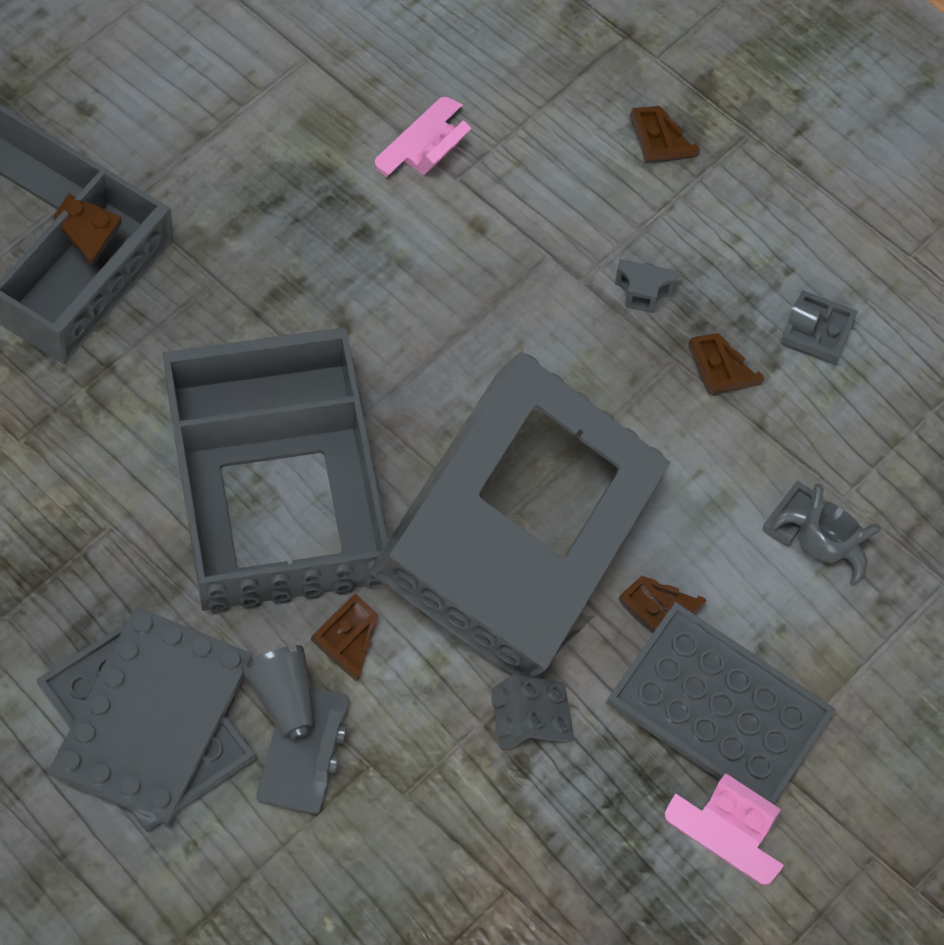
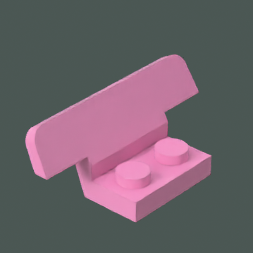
(425, 140)
(731, 827)

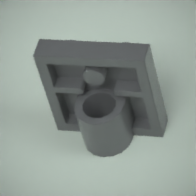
(818, 326)

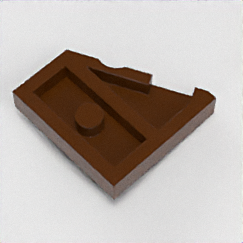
(660, 136)
(88, 227)
(721, 365)
(652, 601)
(347, 635)

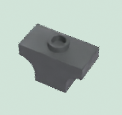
(644, 284)

